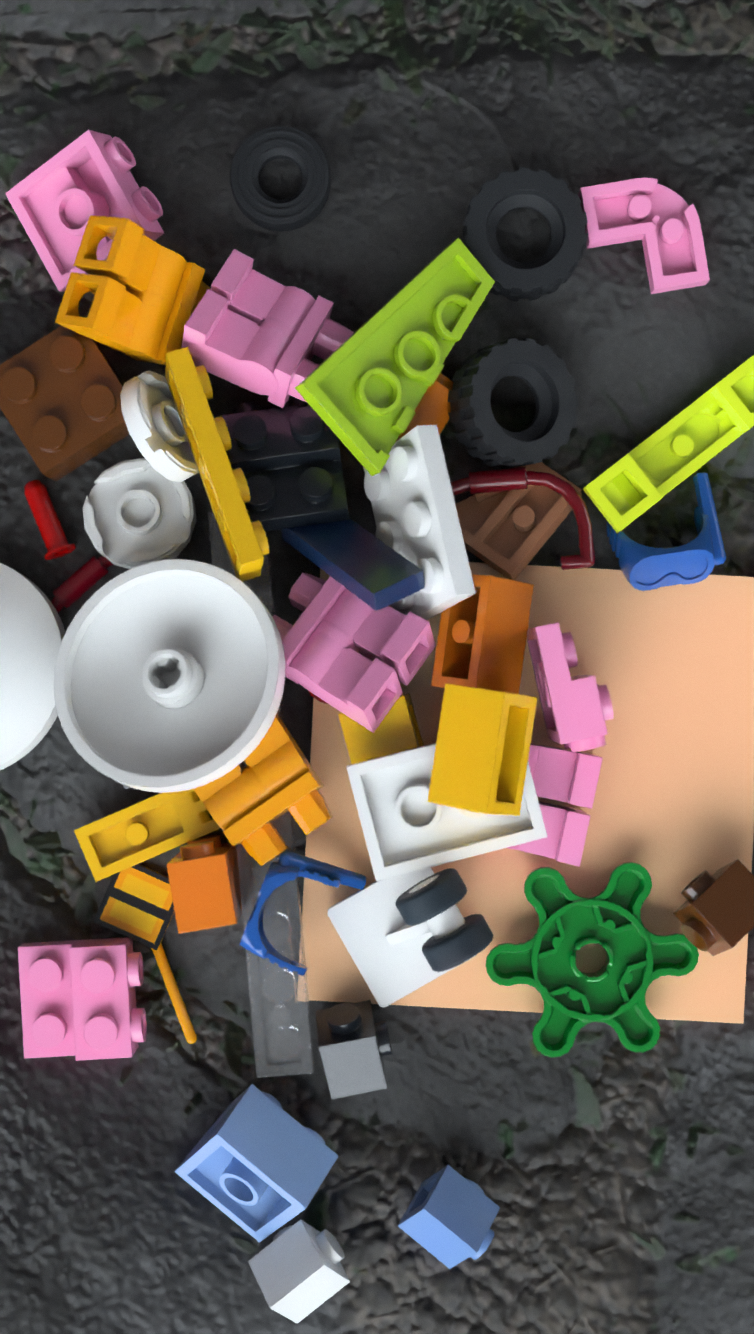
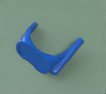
(688, 564)
(287, 869)

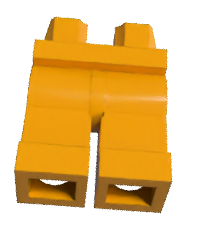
(139, 291)
(269, 786)

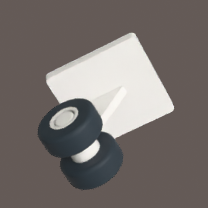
(408, 931)

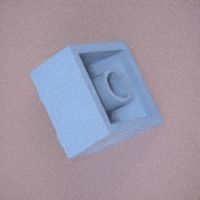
(258, 1164)

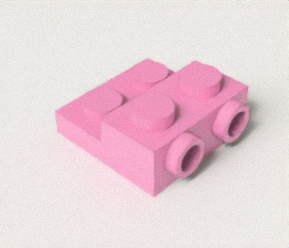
(79, 182)
(573, 705)
(81, 999)

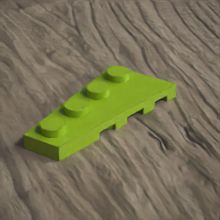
(386, 366)

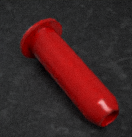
(47, 520)

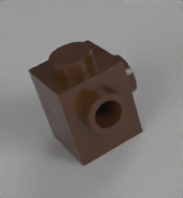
(718, 908)

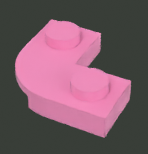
(656, 216)

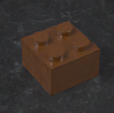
(62, 401)

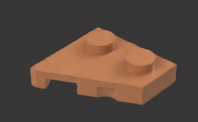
(512, 525)

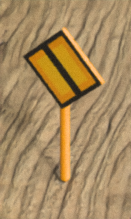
(141, 908)

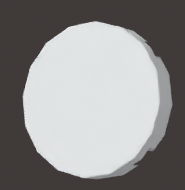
(157, 426)
(138, 514)

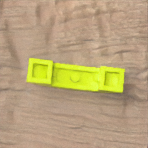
(676, 449)

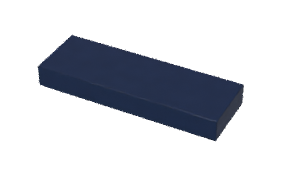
(357, 561)

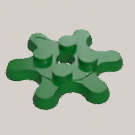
(613, 992)

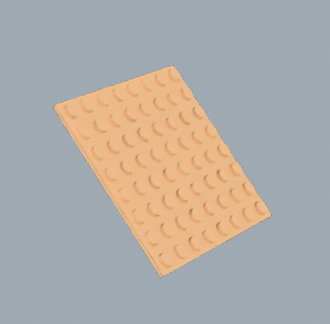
(666, 794)

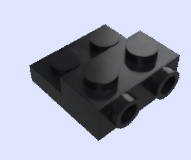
(288, 465)

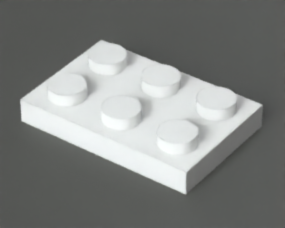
(420, 520)
(413, 834)

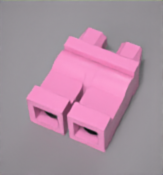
(260, 331)
(350, 650)
(569, 779)

